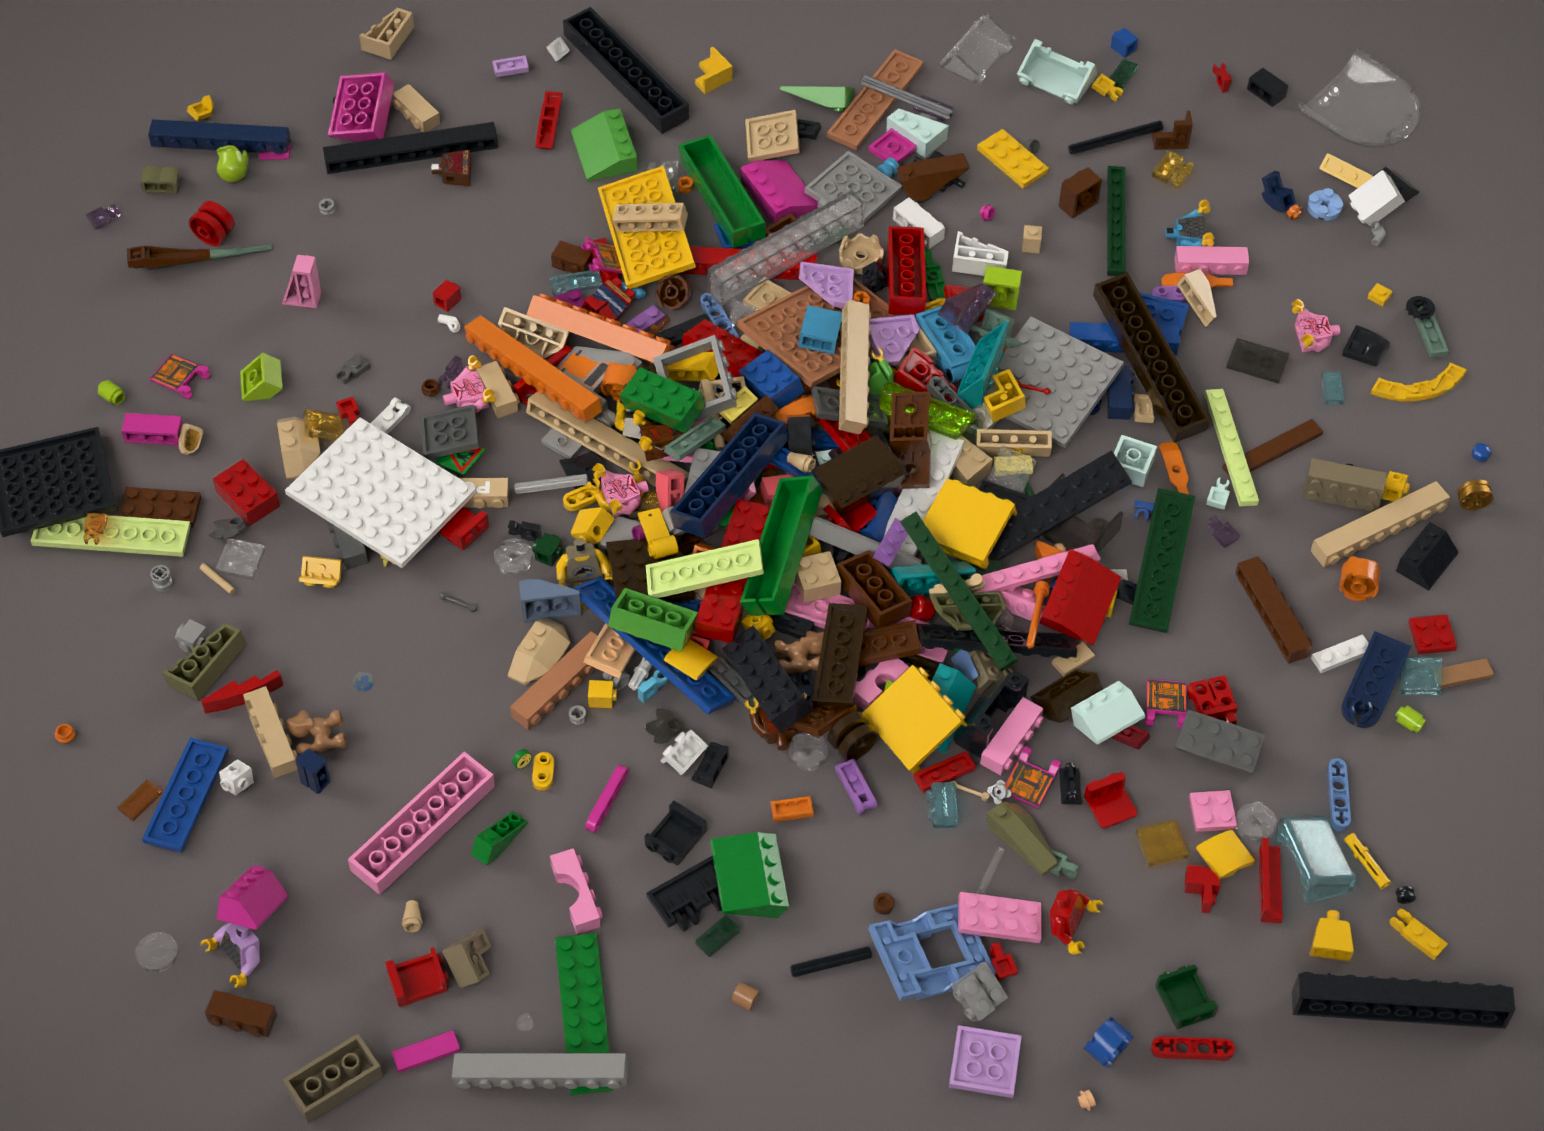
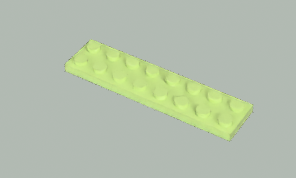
(120, 535)

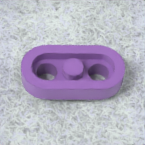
(1169, 292)

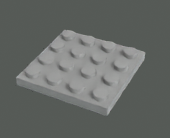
(857, 175)

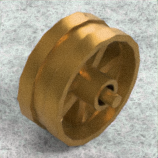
(1475, 495)

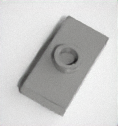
(561, 444)

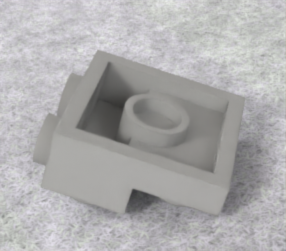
(978, 992)

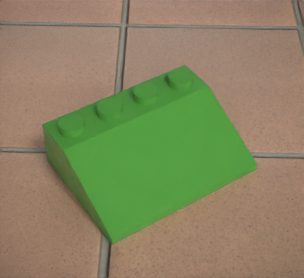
(605, 146)

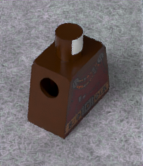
(455, 168)

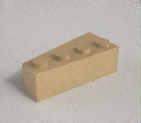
(270, 732)

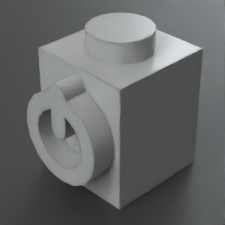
(191, 635)

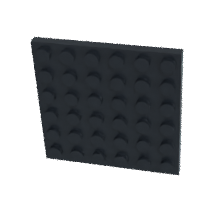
(53, 482)

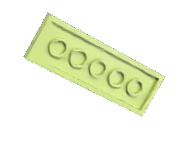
(704, 569)

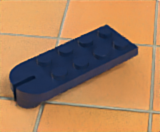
(1374, 680)

